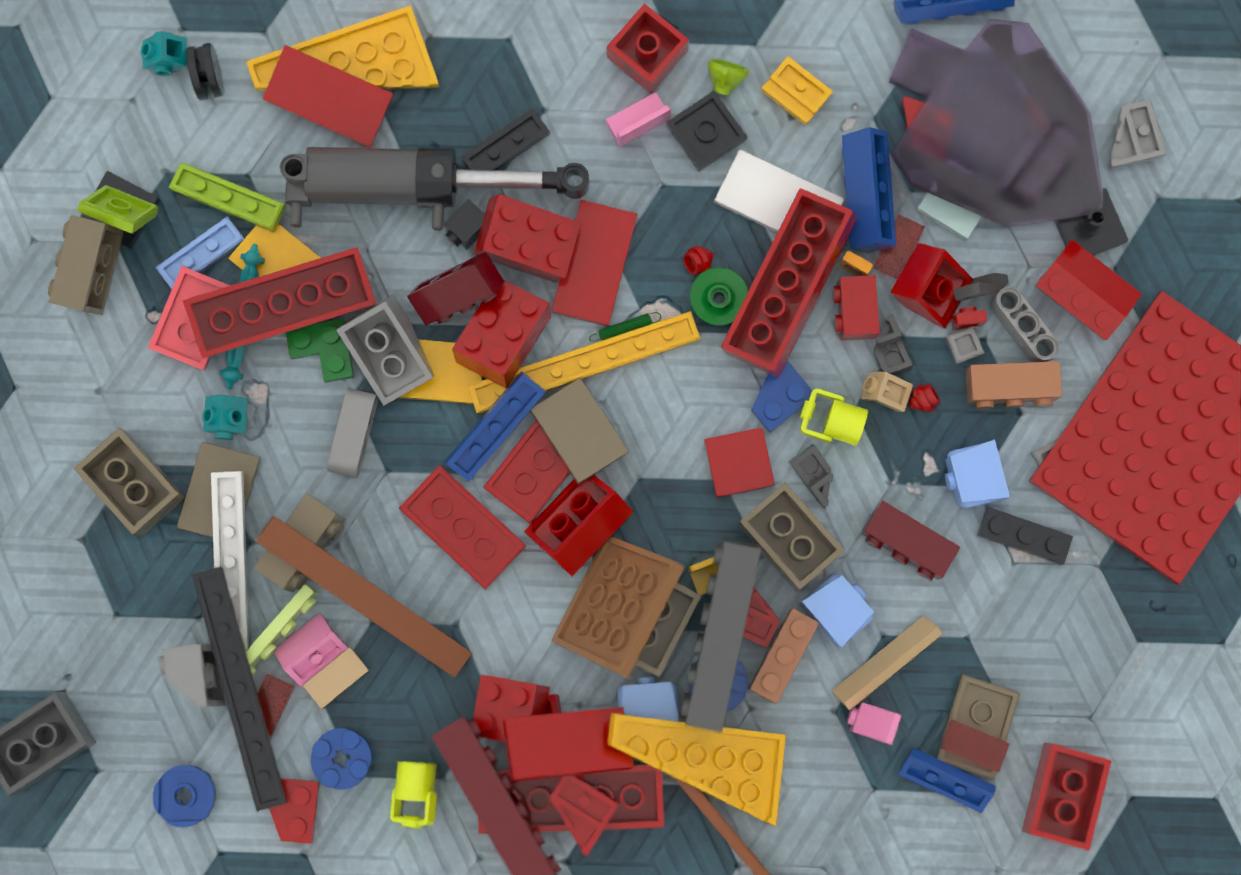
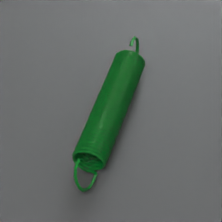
(625, 326)

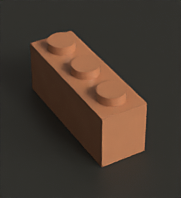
(1013, 384)
(783, 656)

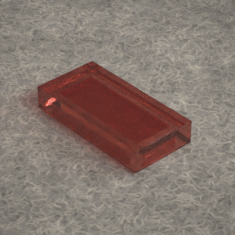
(893, 259)
(274, 697)
(975, 745)

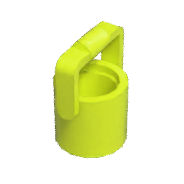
(842, 423)
(414, 783)

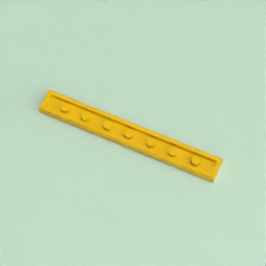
(596, 358)

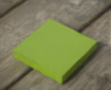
(118, 209)

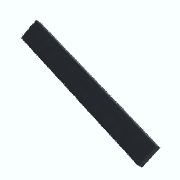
(239, 688)

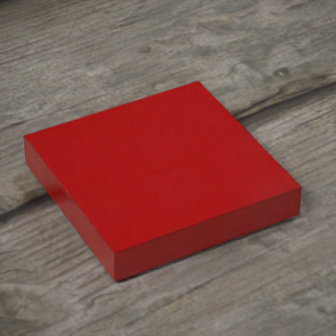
(739, 462)

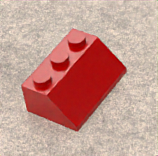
(1088, 290)
(578, 522)

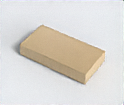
(336, 678)

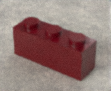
(456, 289)
(909, 541)

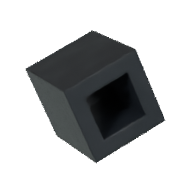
(464, 225)

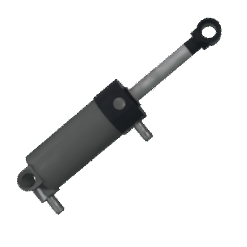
(403, 178)

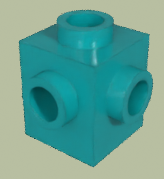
(164, 53)
(225, 416)

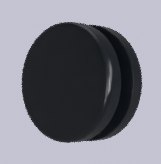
(204, 71)

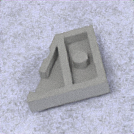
(1136, 136)

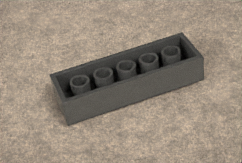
(722, 636)

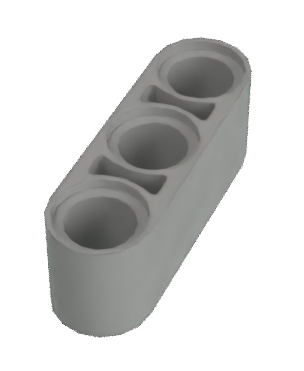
(1023, 311)
(352, 432)

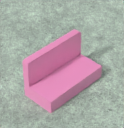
(638, 119)
(309, 650)

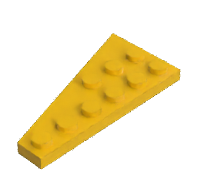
(377, 50)
(729, 765)

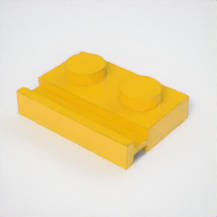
(796, 90)

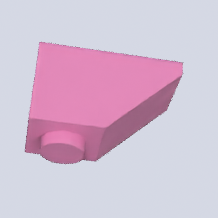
(873, 722)

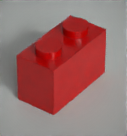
(856, 307)

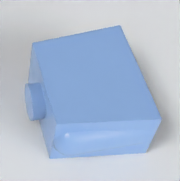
(976, 475)
(838, 609)
(650, 699)

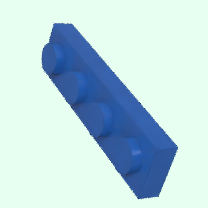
(915, 10)
(495, 426)

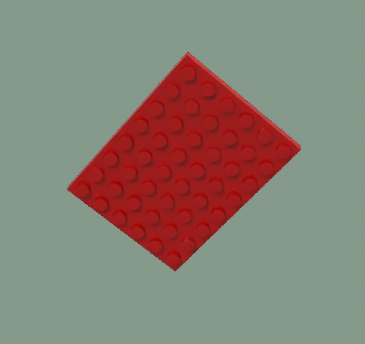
(1156, 441)

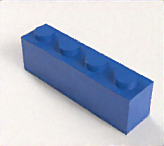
(869, 189)

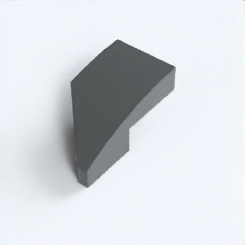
(982, 286)
(890, 350)
(814, 473)

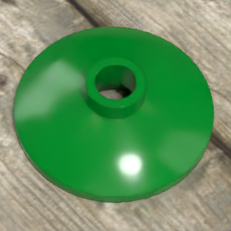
(722, 282)

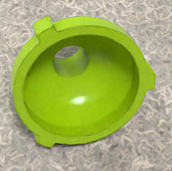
(726, 75)

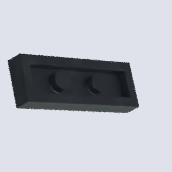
(507, 143)
(1025, 536)

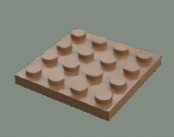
(617, 605)

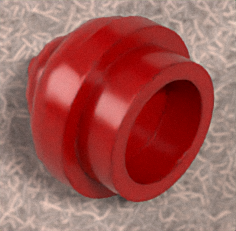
(698, 260)
(924, 398)

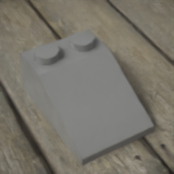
(386, 349)

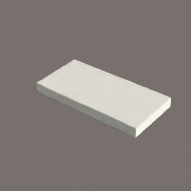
(763, 191)

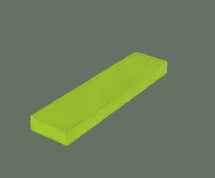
(227, 197)

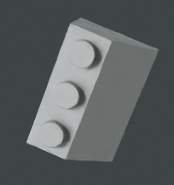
(193, 673)

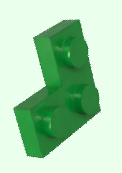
(324, 341)

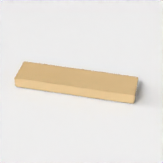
(886, 662)

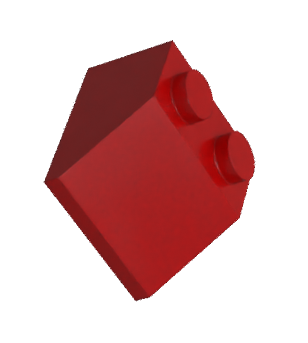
(929, 284)

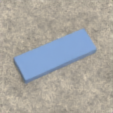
(202, 251)

